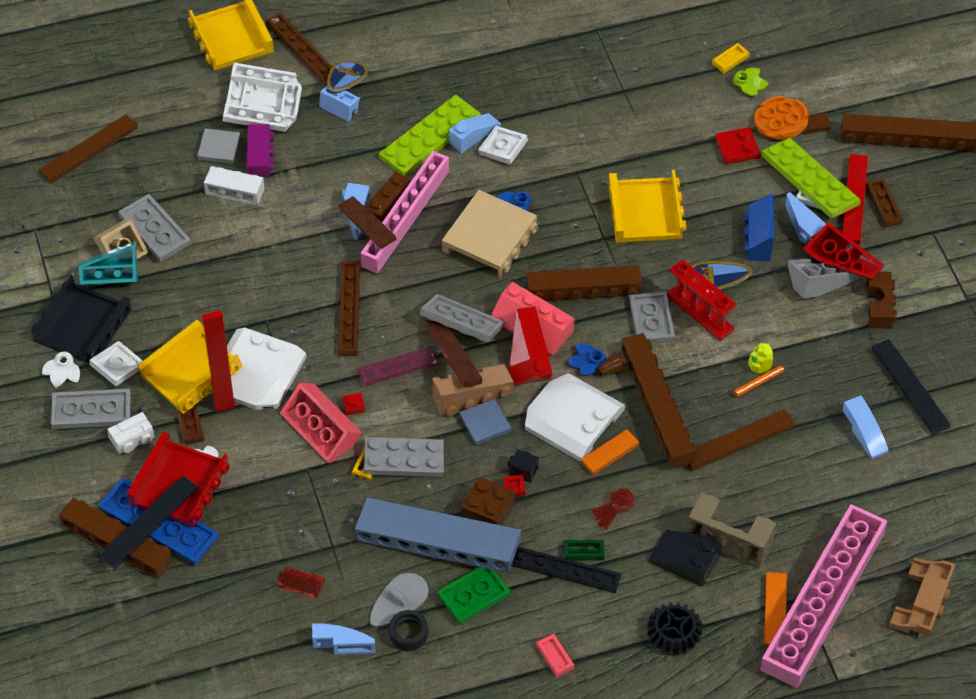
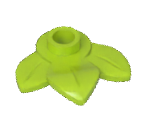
(750, 81)

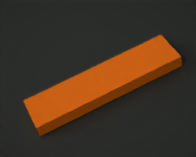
(774, 604)

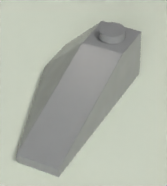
(817, 278)

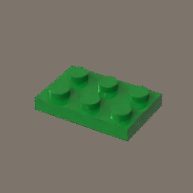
(473, 594)

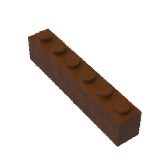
(585, 283)
(103, 531)

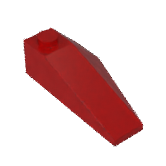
(839, 251)
(528, 352)

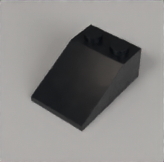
(687, 555)

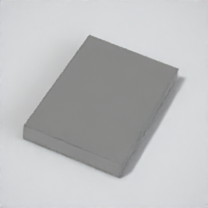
(652, 316)

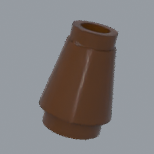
(612, 365)

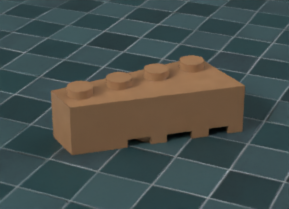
(453, 397)

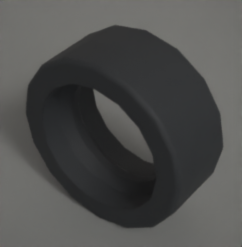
(413, 643)

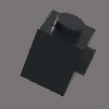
(523, 464)

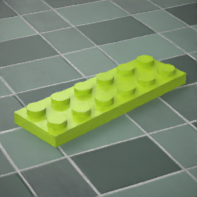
(426, 136)
(810, 178)

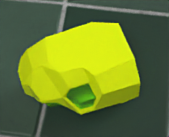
(761, 358)

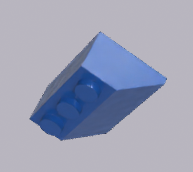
(759, 229)

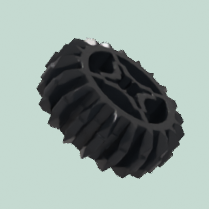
(677, 621)

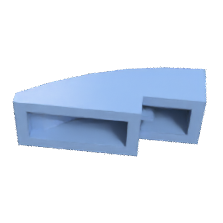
(865, 427)
(342, 639)

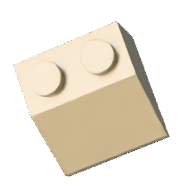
(120, 235)

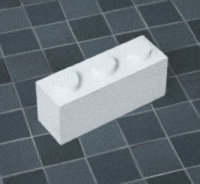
(234, 185)

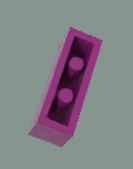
(260, 150)

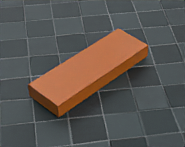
(609, 452)

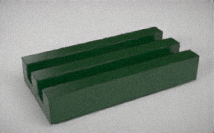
(584, 553)

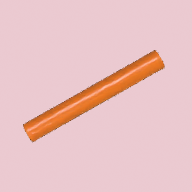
(758, 381)

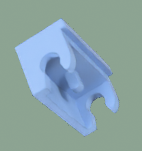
(339, 103)

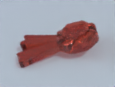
(620, 501)

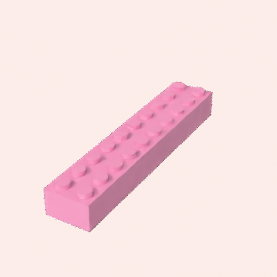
(823, 596)

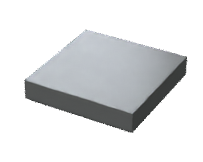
(219, 146)

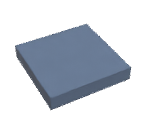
(485, 422)

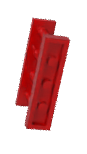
(696, 307)

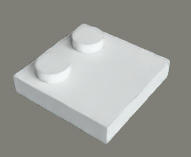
(503, 145)
(116, 363)

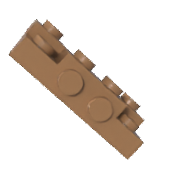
(928, 603)

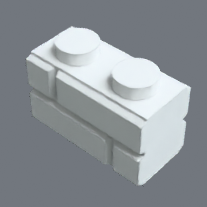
(131, 433)

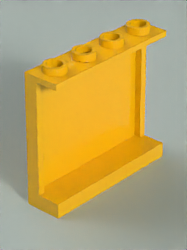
(231, 34)
(646, 208)
(182, 369)

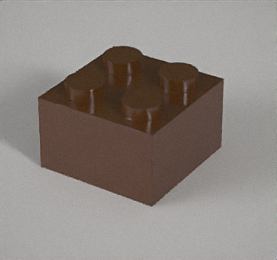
(488, 502)

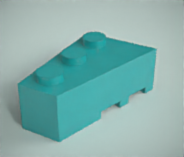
(111, 267)

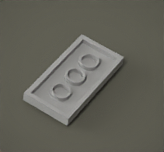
(155, 227)
(462, 318)
(90, 408)
(403, 457)

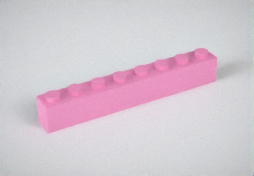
(407, 209)

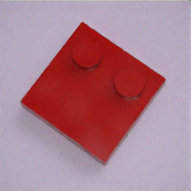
(737, 145)

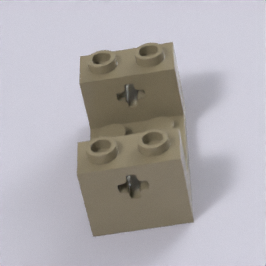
(748, 548)

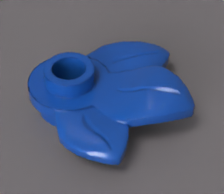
(515, 199)
(585, 359)

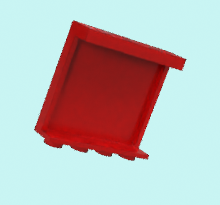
(165, 466)

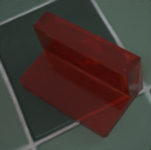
(300, 582)

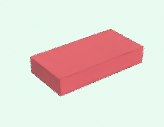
(555, 655)

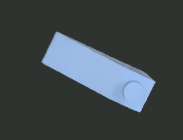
(471, 131)
(362, 194)
(803, 219)

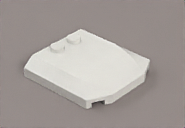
(262, 97)
(266, 370)
(571, 415)

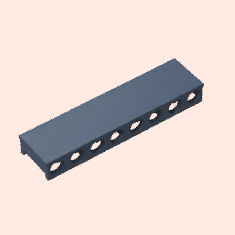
(438, 532)

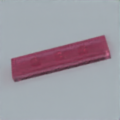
(396, 366)

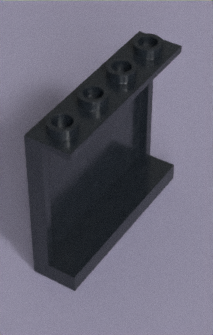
(80, 321)

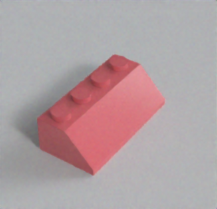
(554, 322)
(320, 422)

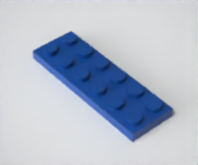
(181, 539)

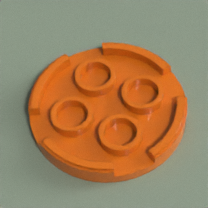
(781, 118)

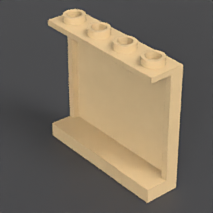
(491, 231)

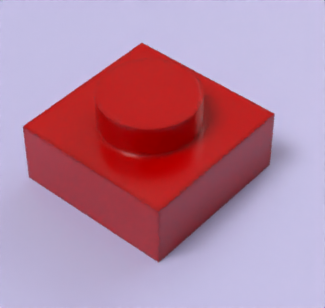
(353, 403)
(515, 483)

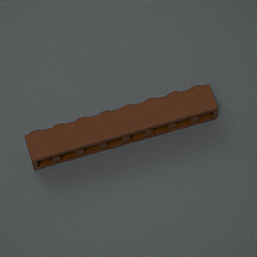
(908, 132)
(657, 400)

